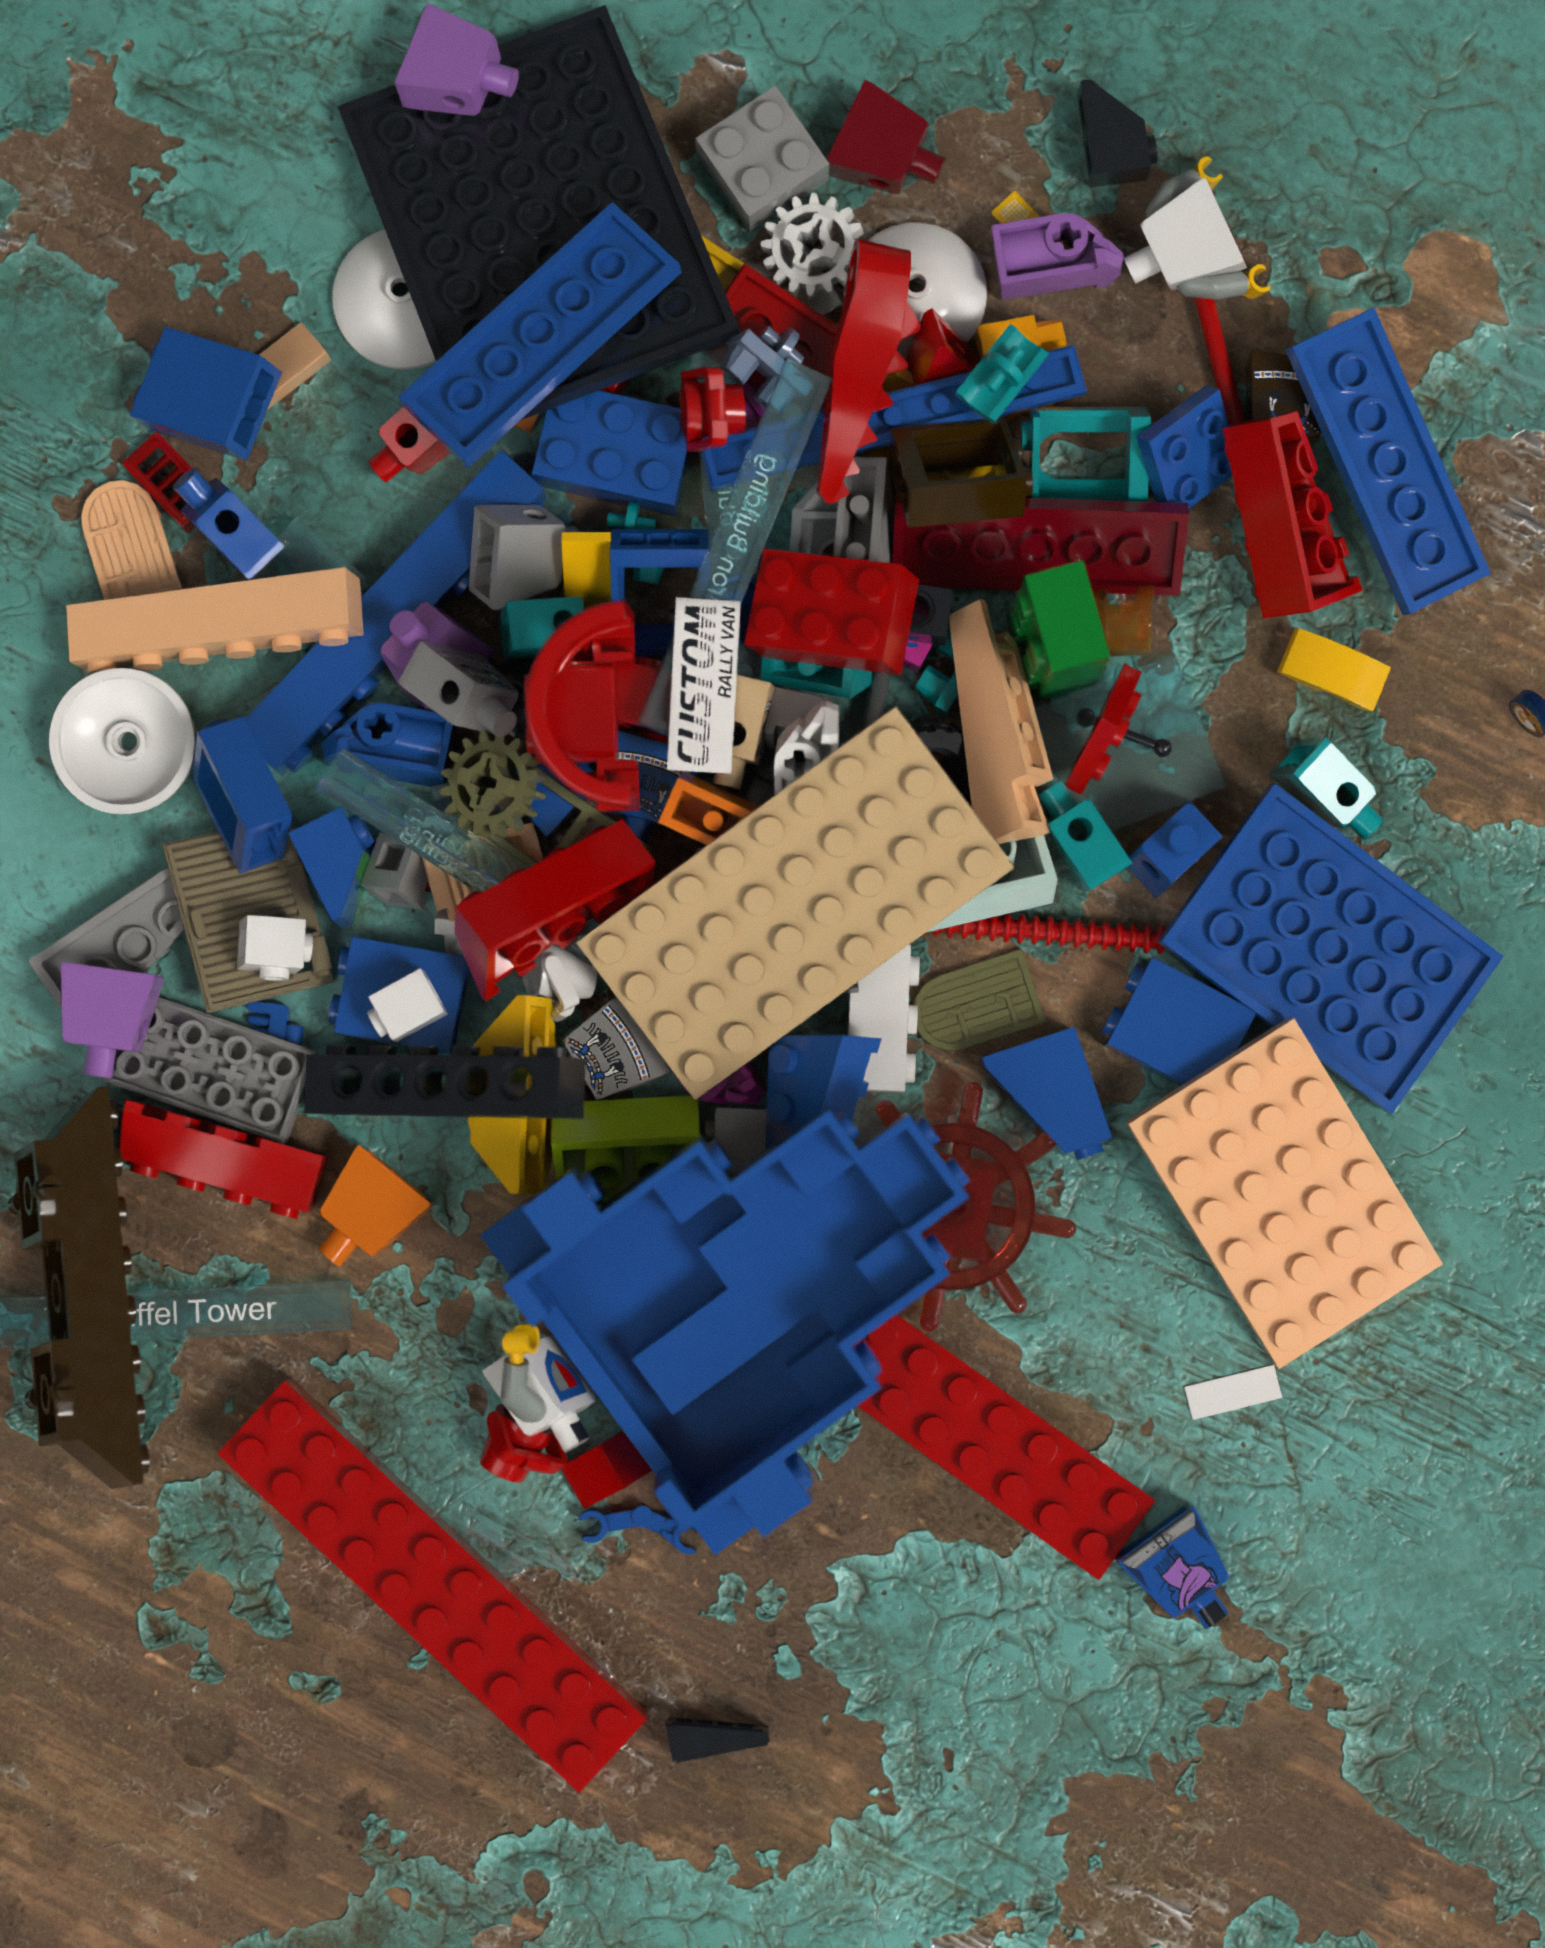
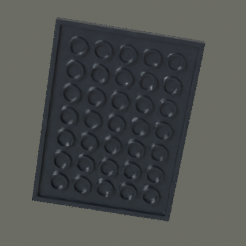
(502, 191)

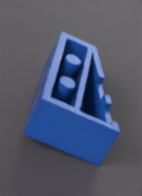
(812, 1075)

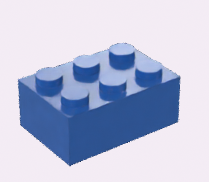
(614, 451)

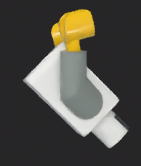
(1192, 241)
(541, 1386)

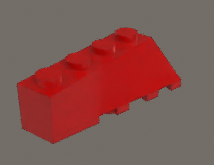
(1286, 517)
(550, 903)
(220, 1157)

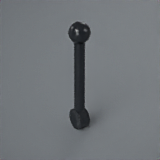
(1162, 747)

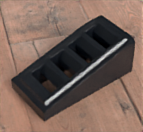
(705, 1738)

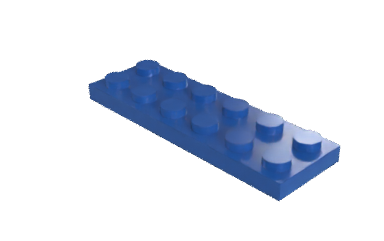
(539, 334)
(1388, 461)

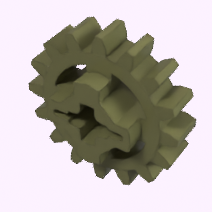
(473, 773)

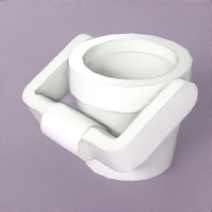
(562, 978)

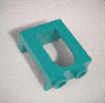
(1053, 420)

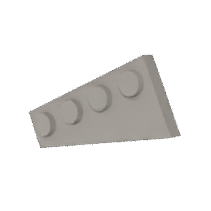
(121, 937)

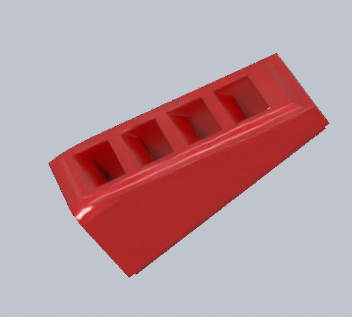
(170, 455)

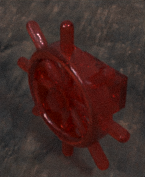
(965, 1227)

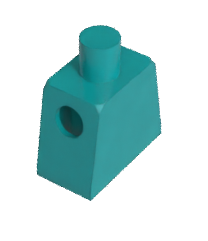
(529, 624)
(1314, 774)
(1098, 854)

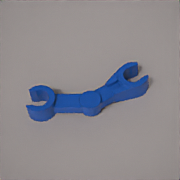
(641, 1517)

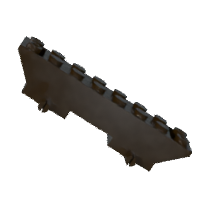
(88, 1366)

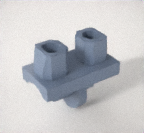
(751, 354)

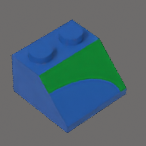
(336, 858)

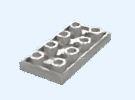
(217, 1070)

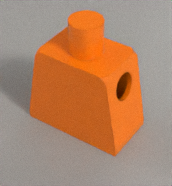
(369, 1207)

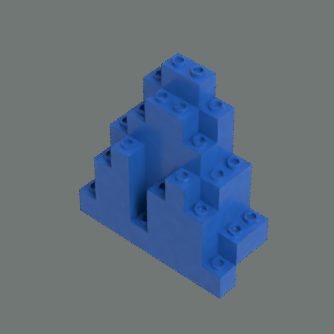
(734, 1302)

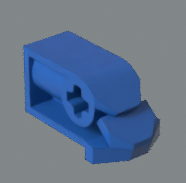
(409, 752)

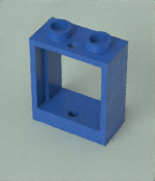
(653, 549)
(241, 794)

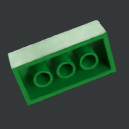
(1058, 631)

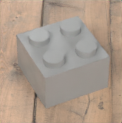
(762, 158)

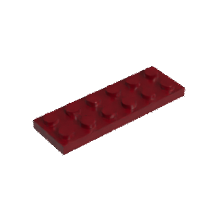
(1117, 540)

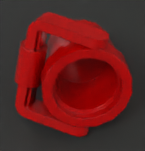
(710, 409)
(514, 1454)

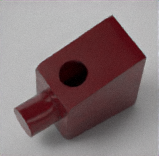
(882, 144)

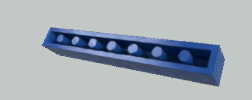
(430, 570)

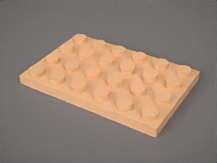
(1284, 1192)

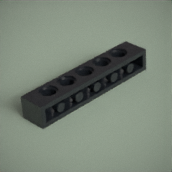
(554, 1091)

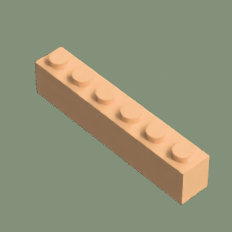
(216, 621)

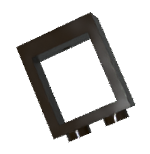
(958, 446)

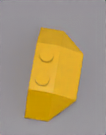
(517, 1147)

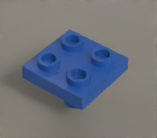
(1187, 449)

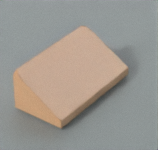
(298, 358)

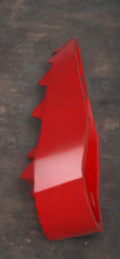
(862, 356)

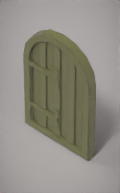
(978, 1003)

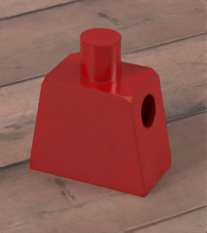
(399, 452)

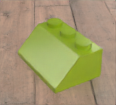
(624, 1138)

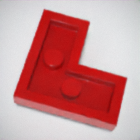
(1108, 729)

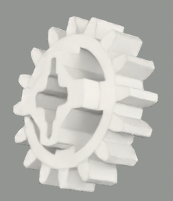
(795, 237)

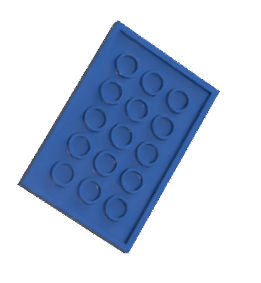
(1336, 940)

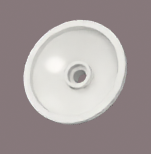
(950, 274)
(370, 315)
(89, 746)

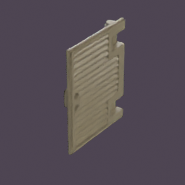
(220, 897)

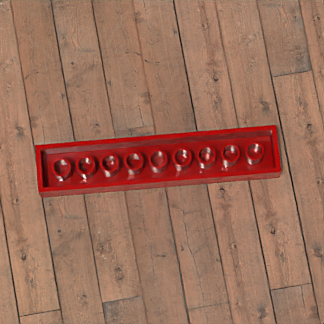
(434, 1584)

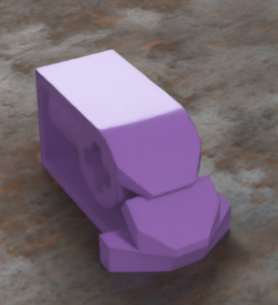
(1034, 259)

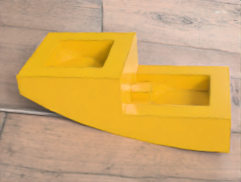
(587, 566)
(1333, 669)

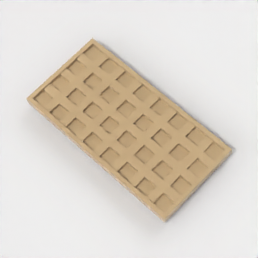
(795, 903)

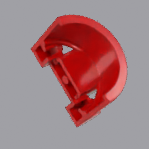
(575, 706)

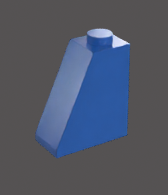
(1054, 1090)

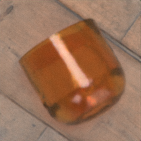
(1126, 626)

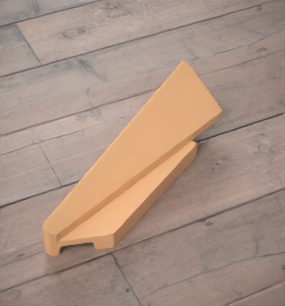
(998, 728)

